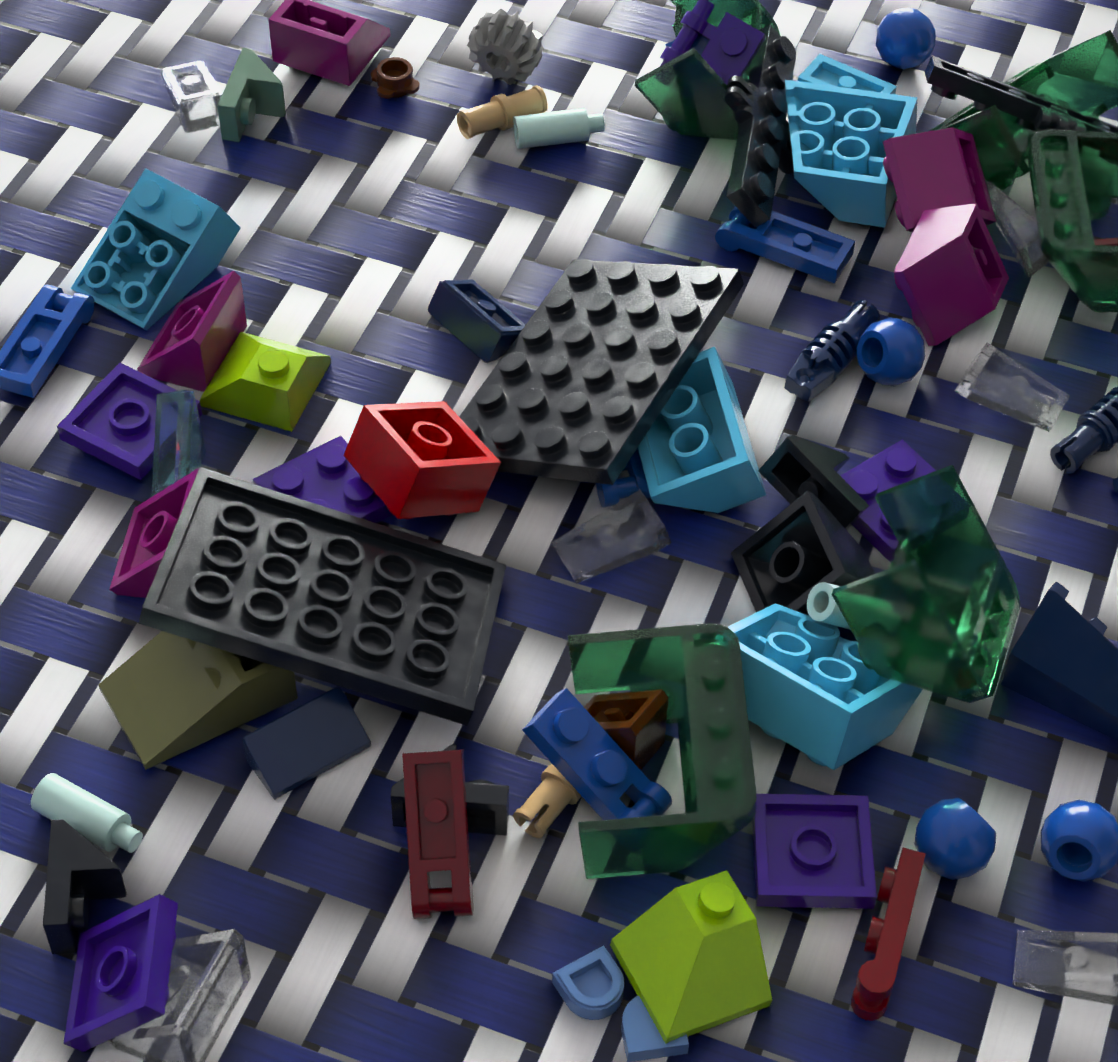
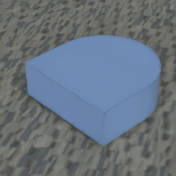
(591, 985)
(642, 1037)

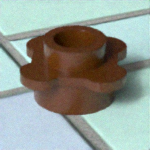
(394, 78)

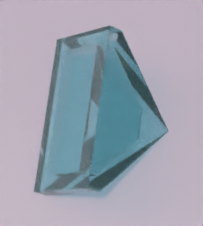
(177, 439)

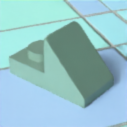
(249, 92)

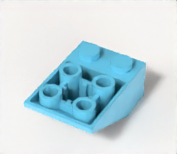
(155, 250)

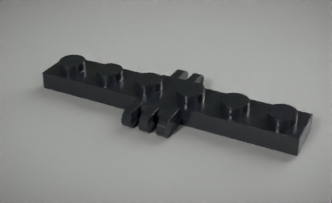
(1030, 110)
(763, 129)

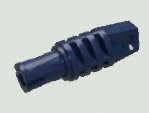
(830, 352)
(1094, 433)

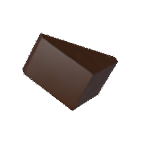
(633, 721)

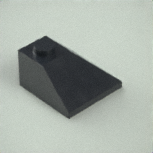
(797, 553)

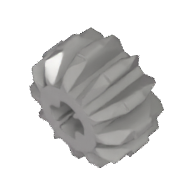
(505, 46)

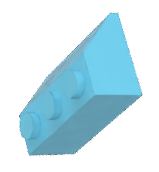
(700, 444)

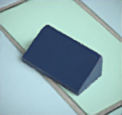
(475, 318)
(305, 742)

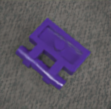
(729, 45)

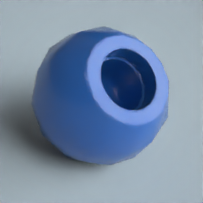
(905, 38)
(891, 351)
(1083, 837)
(954, 839)

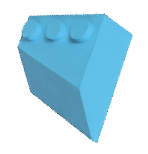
(841, 148)
(815, 688)

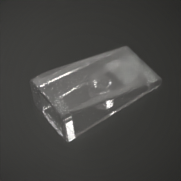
(193, 95)
(1018, 229)
(1011, 389)
(612, 538)
(1068, 964)

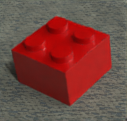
(421, 459)

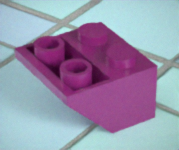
(324, 40)
(934, 173)
(950, 271)

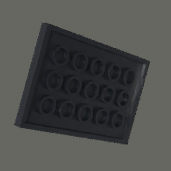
(597, 366)
(327, 596)

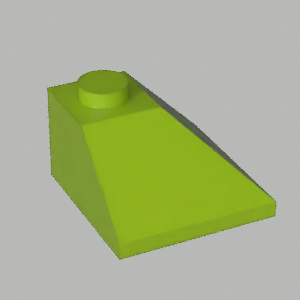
(265, 381)
(696, 958)

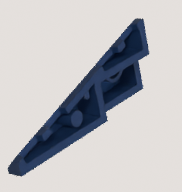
(1067, 664)

